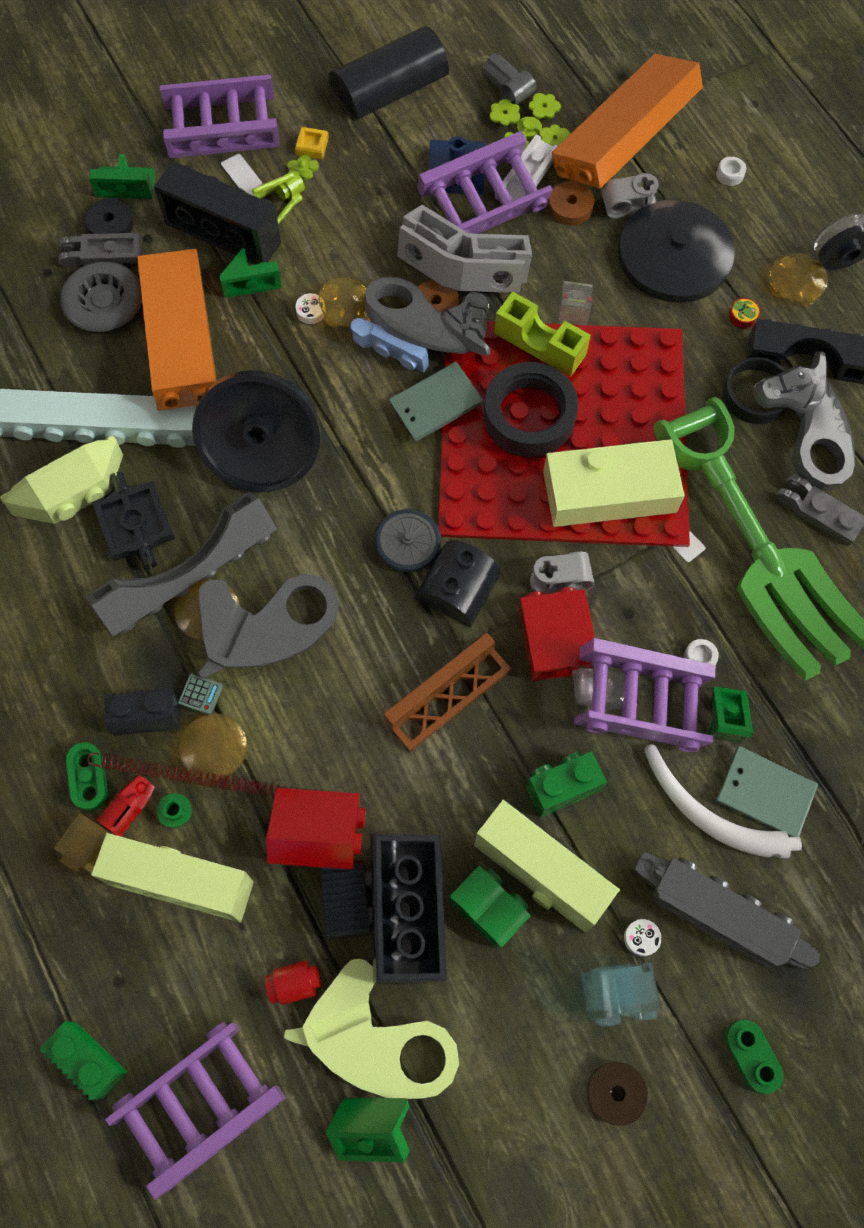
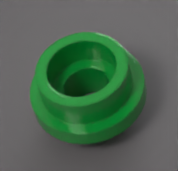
(181, 817)

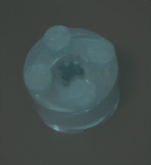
(620, 992)

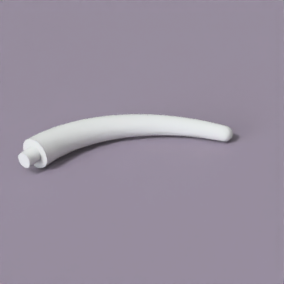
(738, 837)

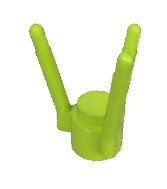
(287, 187)

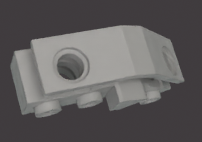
(463, 258)

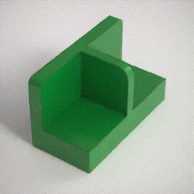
(123, 181)
(369, 1130)

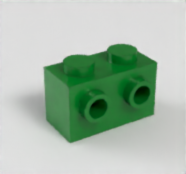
(565, 783)

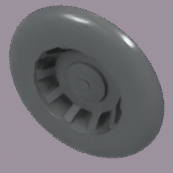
(104, 305)

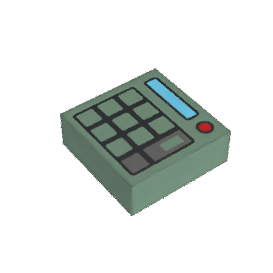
(200, 695)

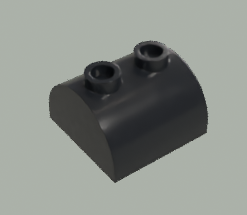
(459, 581)

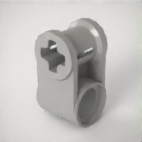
(627, 196)
(562, 572)

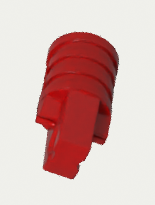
(126, 805)

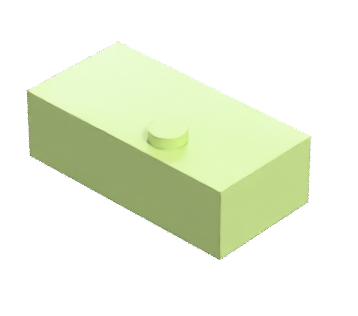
(613, 482)
(545, 867)
(173, 877)

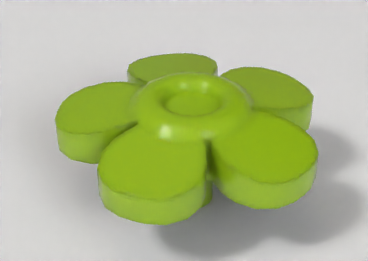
(304, 166)

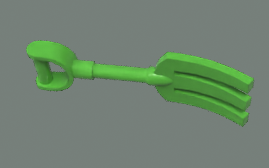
(772, 566)

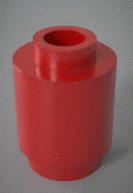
(292, 983)

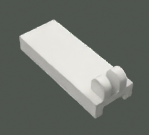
(537, 161)

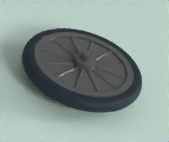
(407, 540)

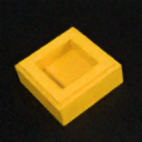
(311, 143)

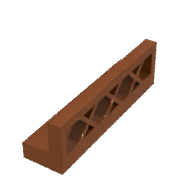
(441, 681)

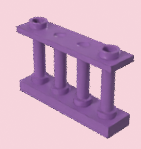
(225, 137)
(485, 161)
(663, 669)
(229, 1121)

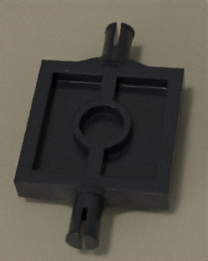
(133, 520)

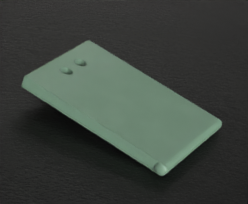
(436, 401)
(767, 792)

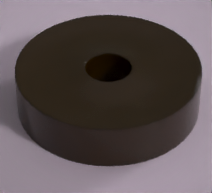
(634, 1093)

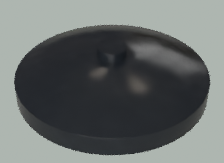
(676, 251)
(256, 431)

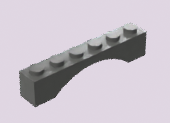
(128, 600)

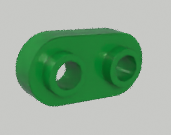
(86, 778)
(754, 1057)

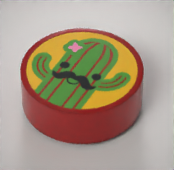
(744, 313)

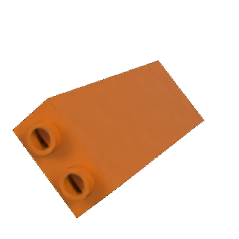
(627, 120)
(176, 328)

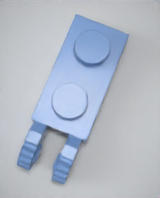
(373, 335)

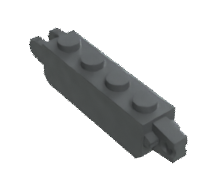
(725, 914)

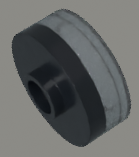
(841, 242)

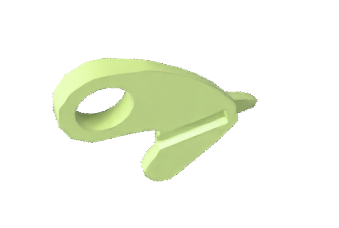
(365, 1055)

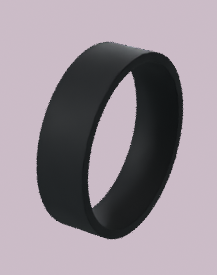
(735, 407)

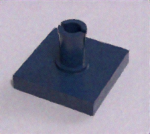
(447, 150)

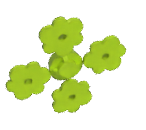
(542, 107)

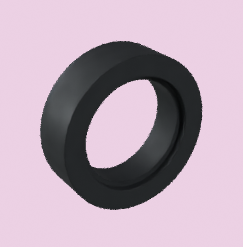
(534, 376)

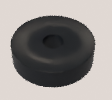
(109, 209)

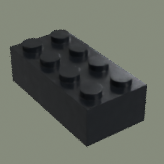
(218, 213)

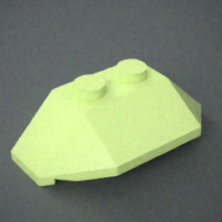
(66, 483)

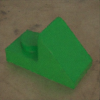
(243, 279)
(730, 715)

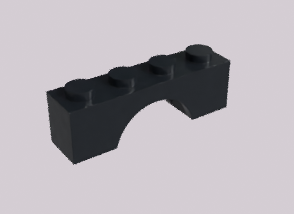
(780, 340)

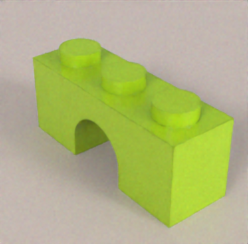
(520, 325)

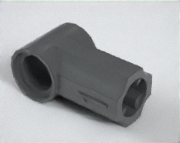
(512, 84)

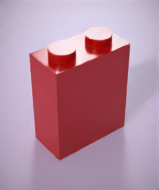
(554, 631)
(315, 828)

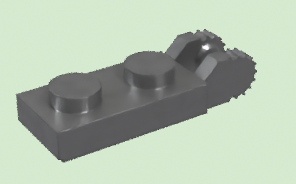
(92, 248)
(821, 510)

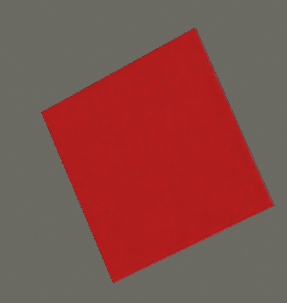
(621, 390)

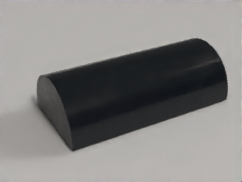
(390, 72)
(407, 909)

